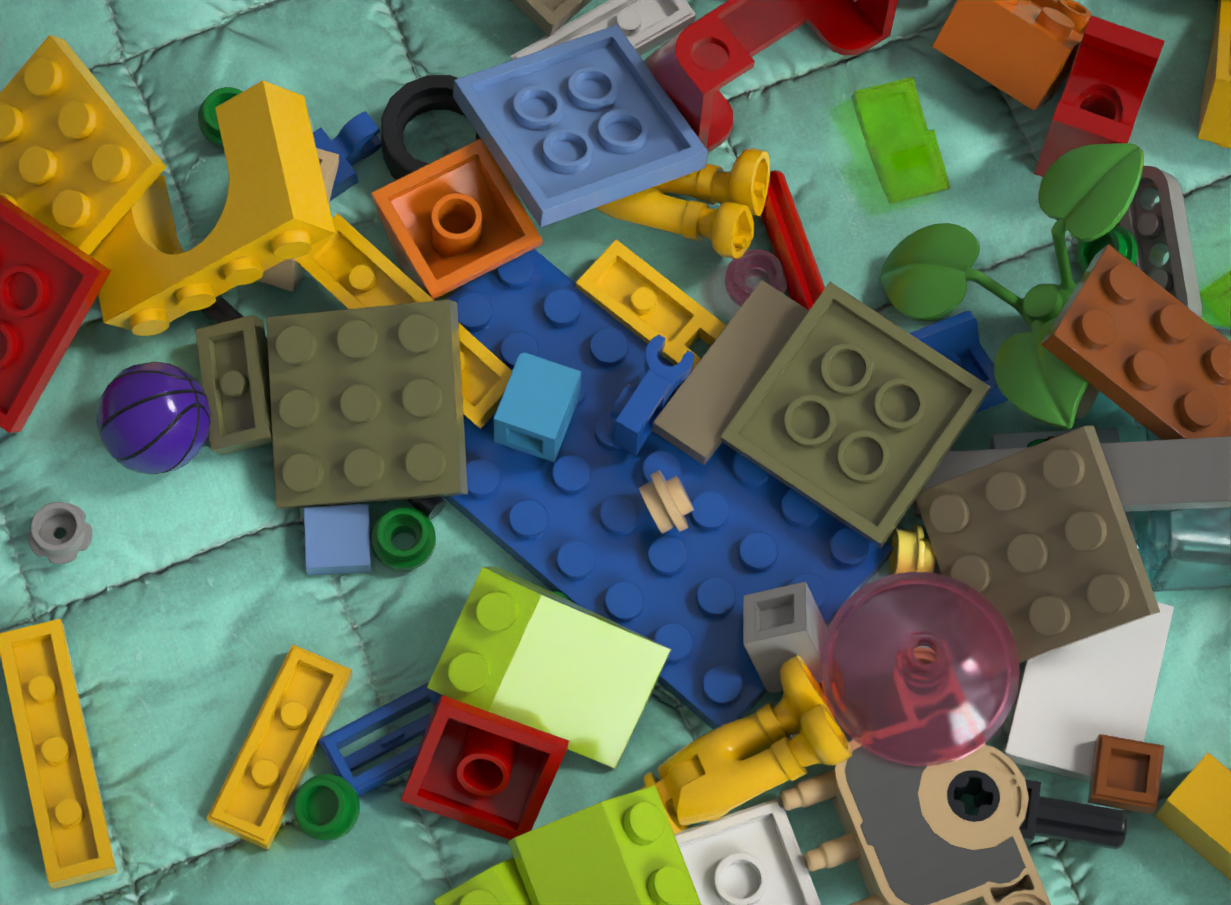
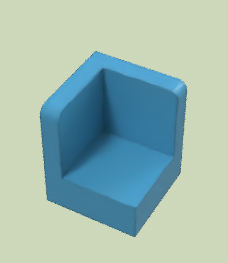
(537, 406)

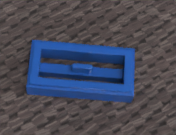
(369, 723)

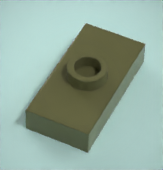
(236, 383)

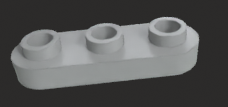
(1161, 232)

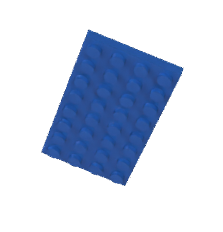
(588, 527)

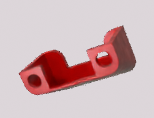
(725, 40)

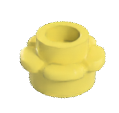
(911, 552)

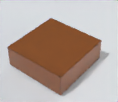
(1126, 774)

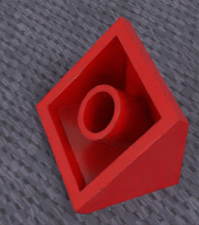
(483, 769)

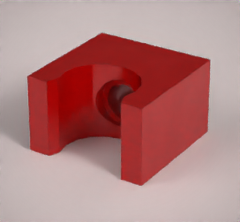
(1101, 90)

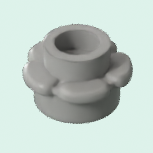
(54, 517)

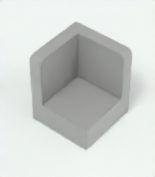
(781, 626)

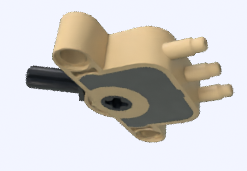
(920, 844)

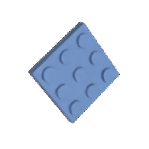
(579, 125)

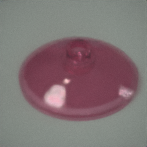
(910, 707)

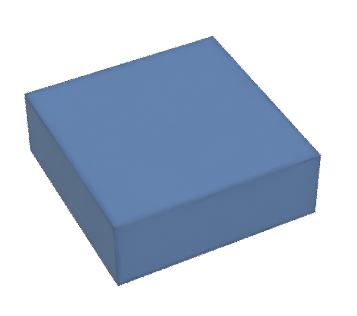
(337, 539)

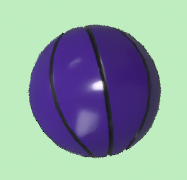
(153, 417)

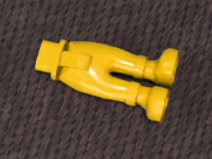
(728, 227)
(751, 753)

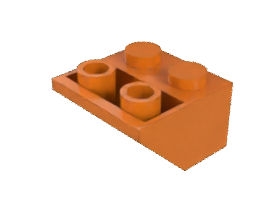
(1016, 43)

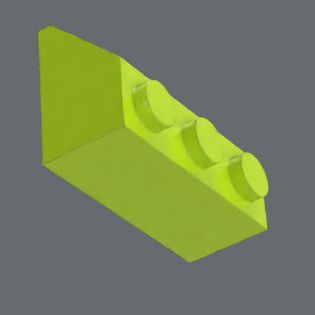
(606, 856)

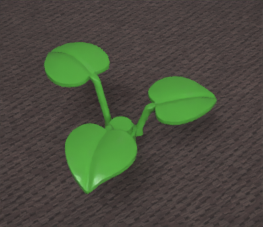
(930, 271)

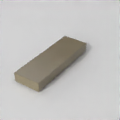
(728, 372)

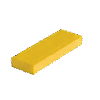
(279, 747)

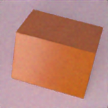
(454, 220)

